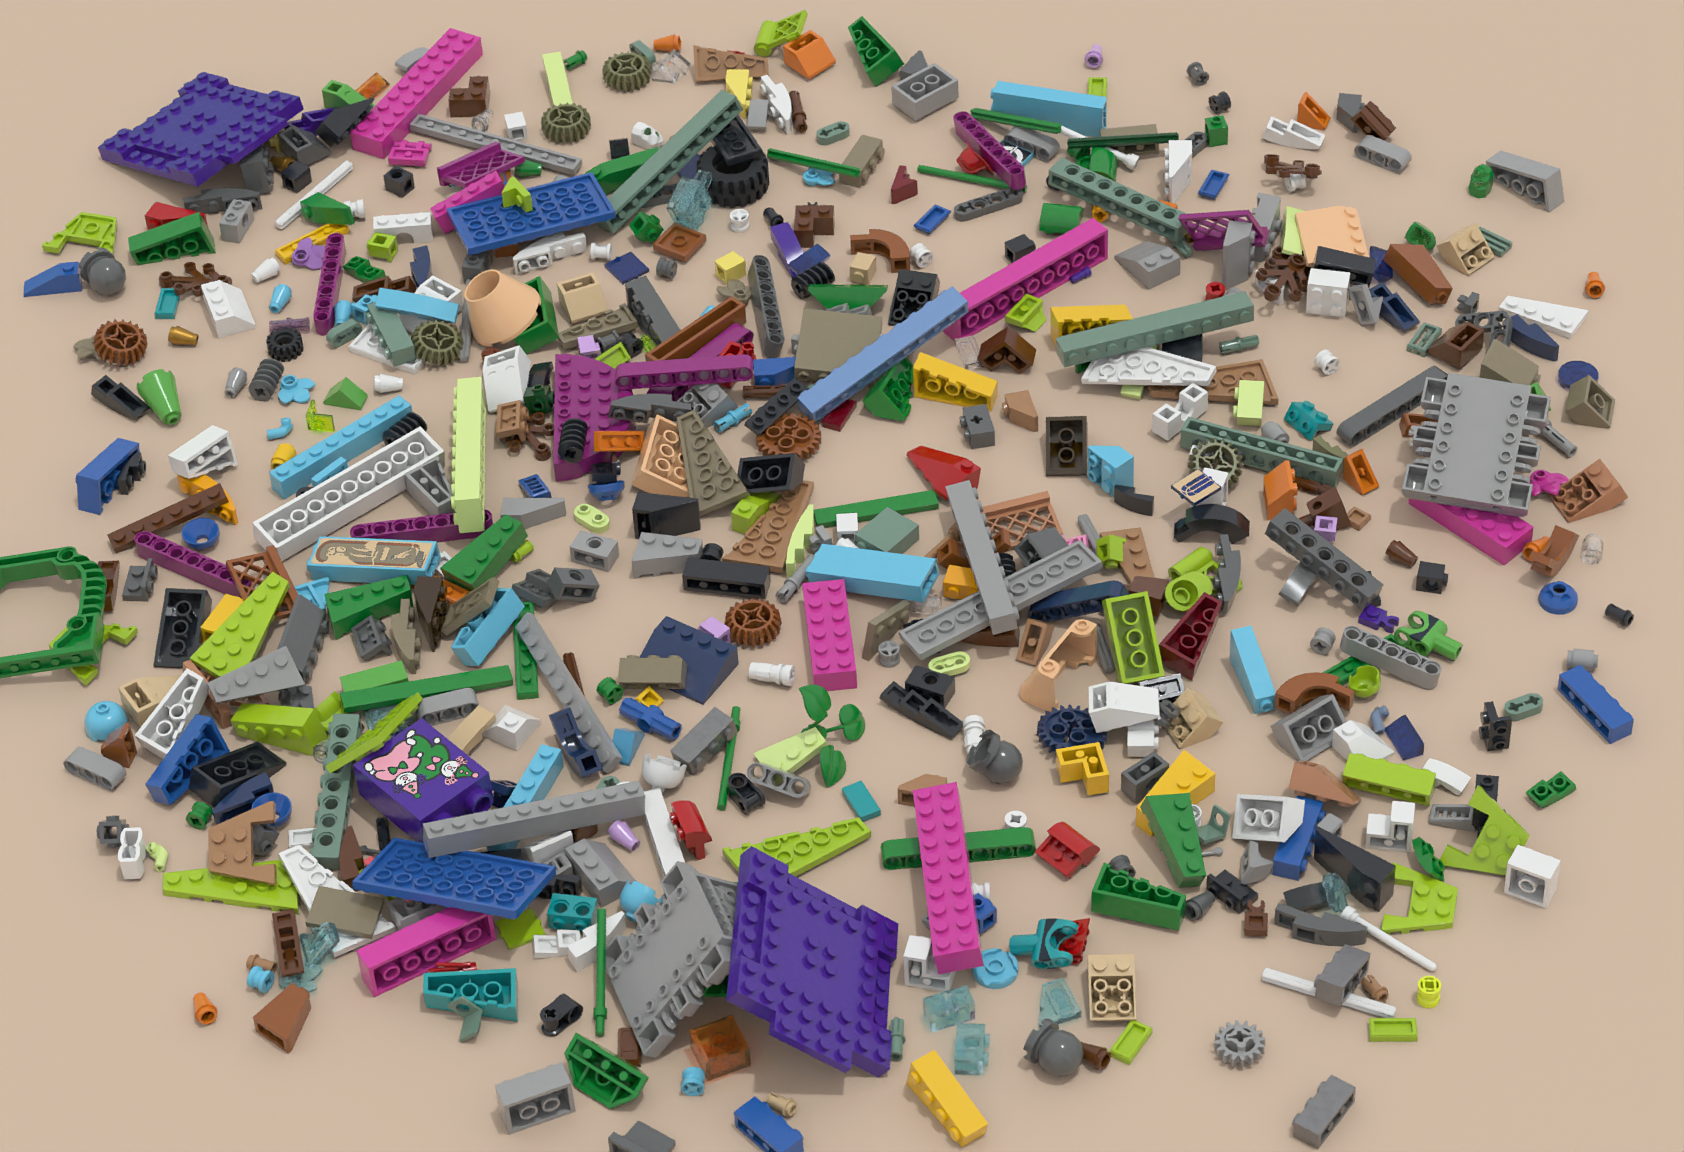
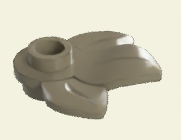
(735, 289)
(86, 348)

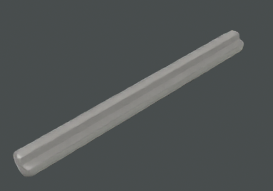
(466, 333)

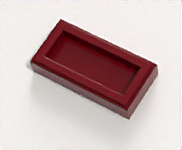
(839, 416)

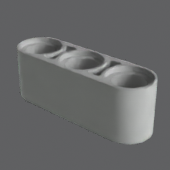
(1040, 144)
(1382, 153)
(447, 706)
(94, 768)
(769, 774)

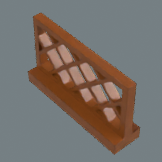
(272, 564)

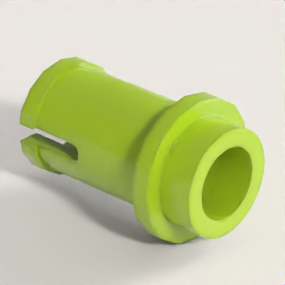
(525, 548)

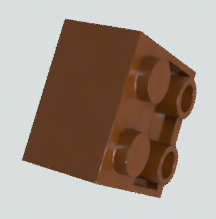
(1458, 344)

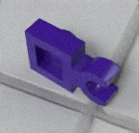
(1376, 618)

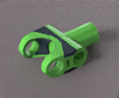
(1428, 636)

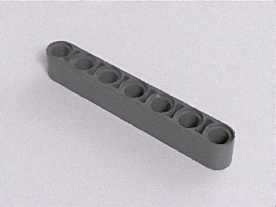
(766, 306)
(1387, 409)

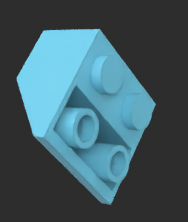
(1110, 467)

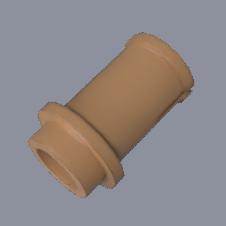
(255, 960)
(1376, 991)

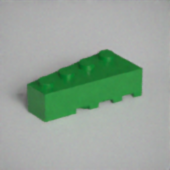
(485, 554)

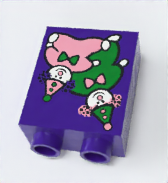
(422, 780)

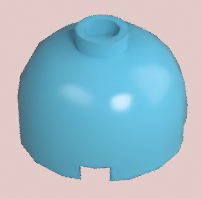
(103, 719)
(634, 895)

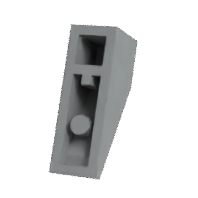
(533, 510)

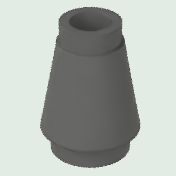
(1198, 905)

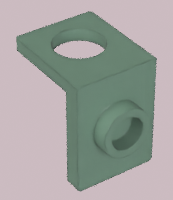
(1214, 831)
(471, 1017)

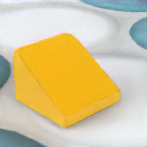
(649, 697)

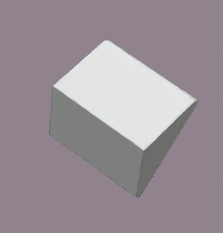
(547, 847)

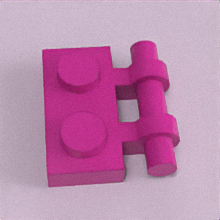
(409, 153)

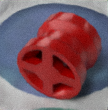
(1214, 290)

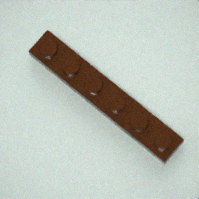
(169, 517)

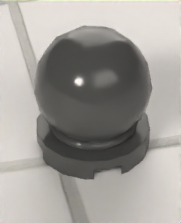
(102, 271)
(997, 759)
(1055, 1049)

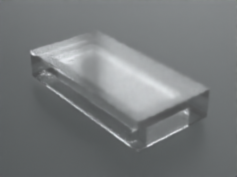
(968, 351)

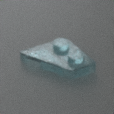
(319, 942)
(1058, 1002)

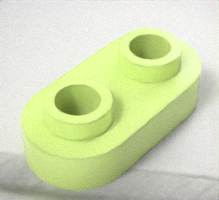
(591, 518)
(951, 663)

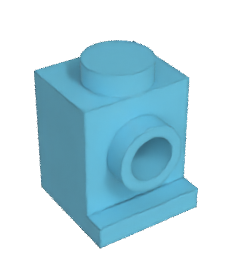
(360, 308)

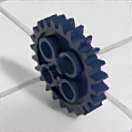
(1060, 724)

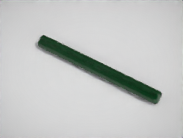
(1124, 140)

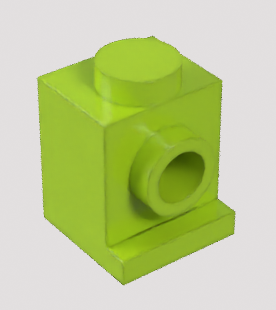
(383, 246)
(1110, 550)

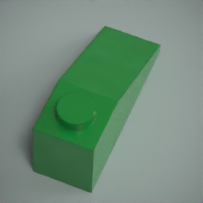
(326, 210)

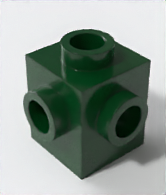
(539, 399)

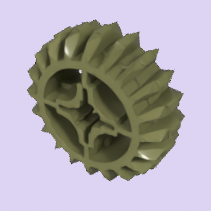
(626, 71)
(566, 123)
(437, 342)
(1207, 461)

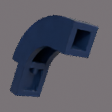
(576, 752)

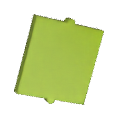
(520, 930)

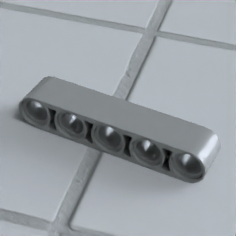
(1390, 657)

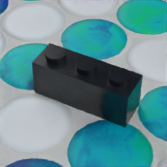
(1360, 267)

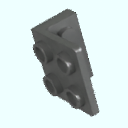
(641, 1139)

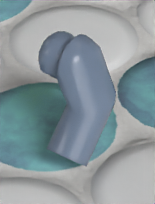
(1377, 717)

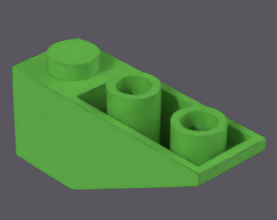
(339, 94)

